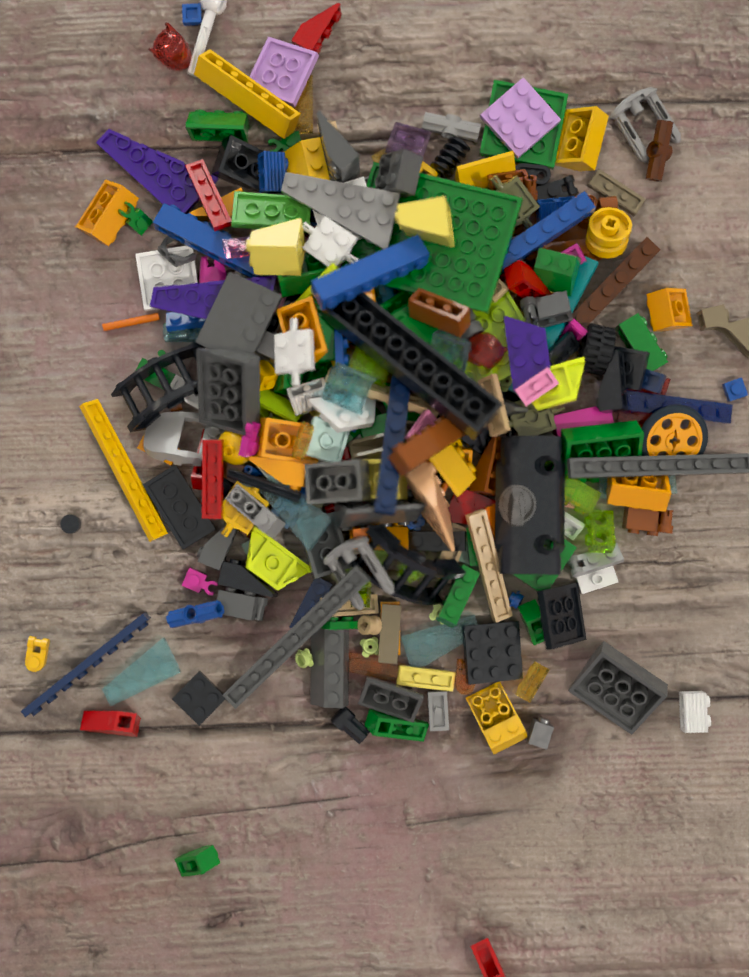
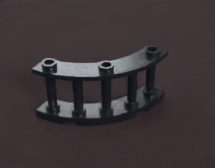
(171, 398)
(415, 561)

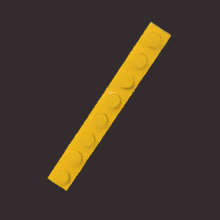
(123, 470)

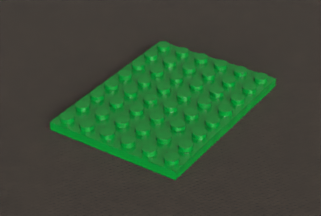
(481, 232)

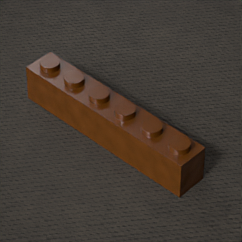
(615, 282)

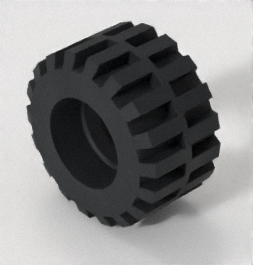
(597, 348)

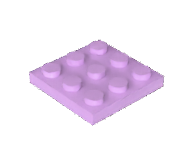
(284, 69)
(520, 118)

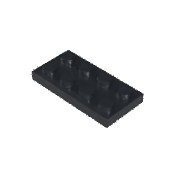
(179, 506)

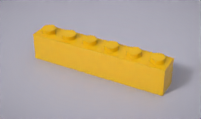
(246, 93)

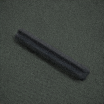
(264, 485)

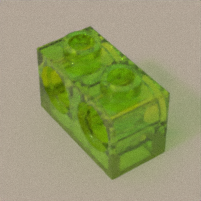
(605, 531)

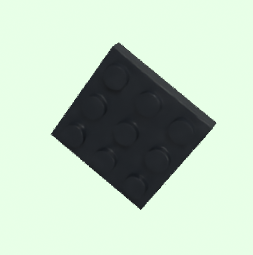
(561, 616)
(492, 652)

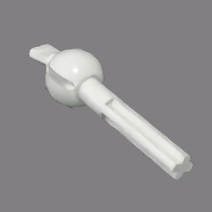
(212, 8)

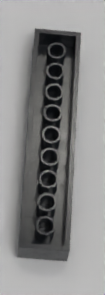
(414, 363)

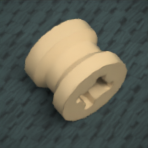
(369, 625)

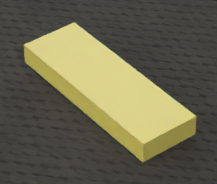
(426, 678)

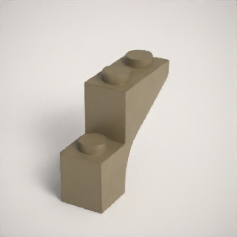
(717, 319)
(371, 446)

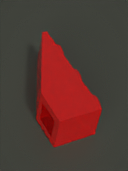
(315, 30)
(111, 722)

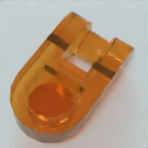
(460, 681)

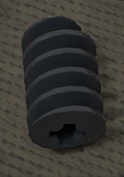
(449, 156)

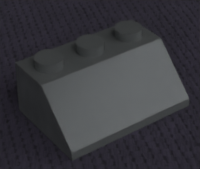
(390, 698)

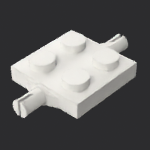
(329, 243)
(294, 352)

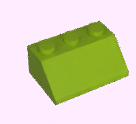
(277, 407)

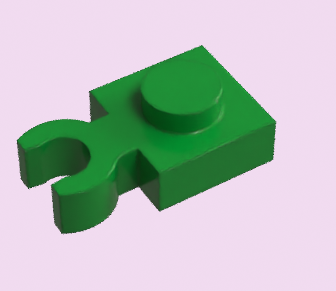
(286, 143)
(136, 219)

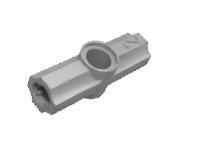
(451, 126)

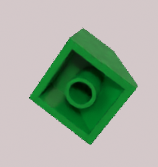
(557, 270)

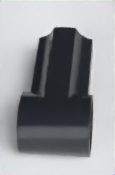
(346, 721)

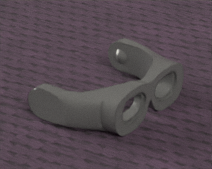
(174, 259)

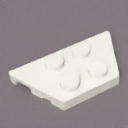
(343, 419)

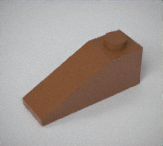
(486, 469)

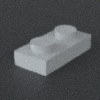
(438, 710)

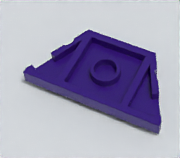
(526, 350)

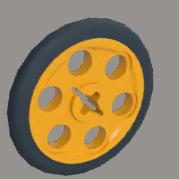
(676, 414)

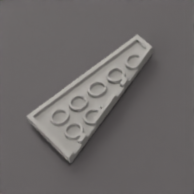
(353, 207)

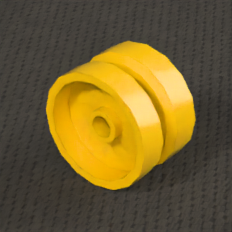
(608, 232)

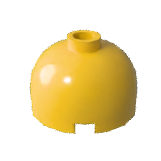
(231, 448)

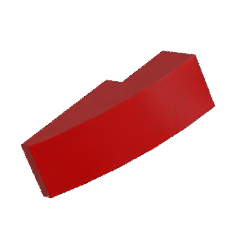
(487, 959)

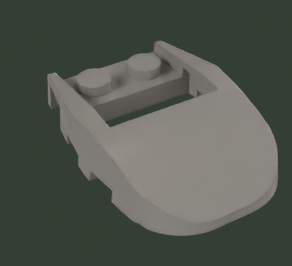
(164, 435)

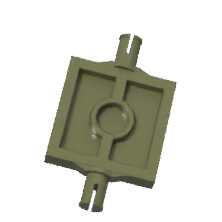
(516, 188)
(534, 422)

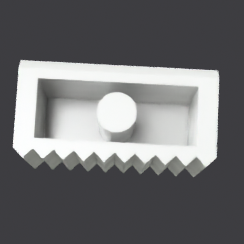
(300, 394)
(694, 711)

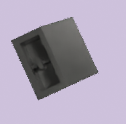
(399, 172)

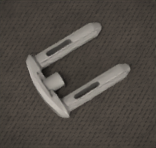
(633, 103)
(346, 551)

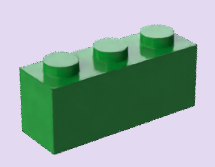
(638, 337)
(457, 597)

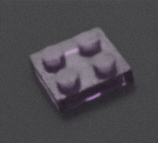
(408, 138)

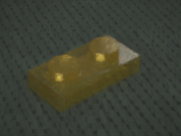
(532, 681)

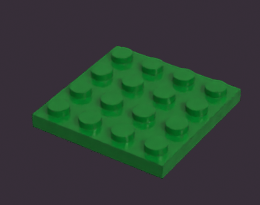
(545, 150)

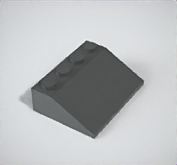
(339, 155)
(239, 316)
(228, 388)
(362, 513)
(619, 688)

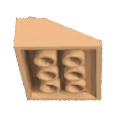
(426, 488)

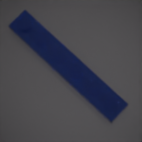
(650, 403)

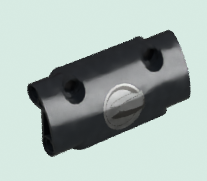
(530, 505)

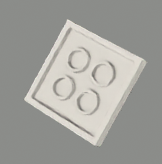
(158, 271)

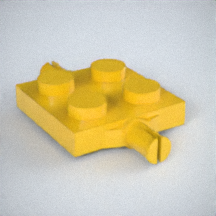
(235, 518)

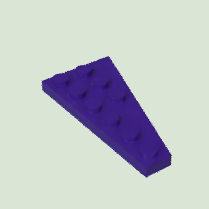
(154, 170)
(196, 298)

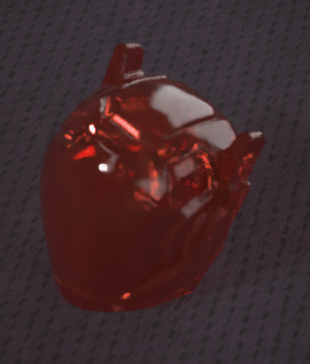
(171, 49)
(486, 350)

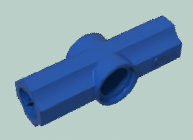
(195, 614)

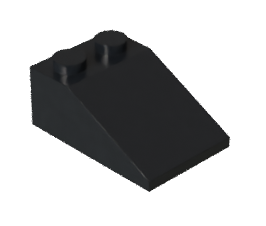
(237, 163)

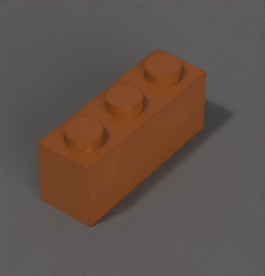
(439, 312)

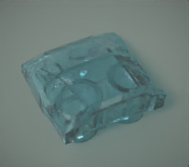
(347, 387)

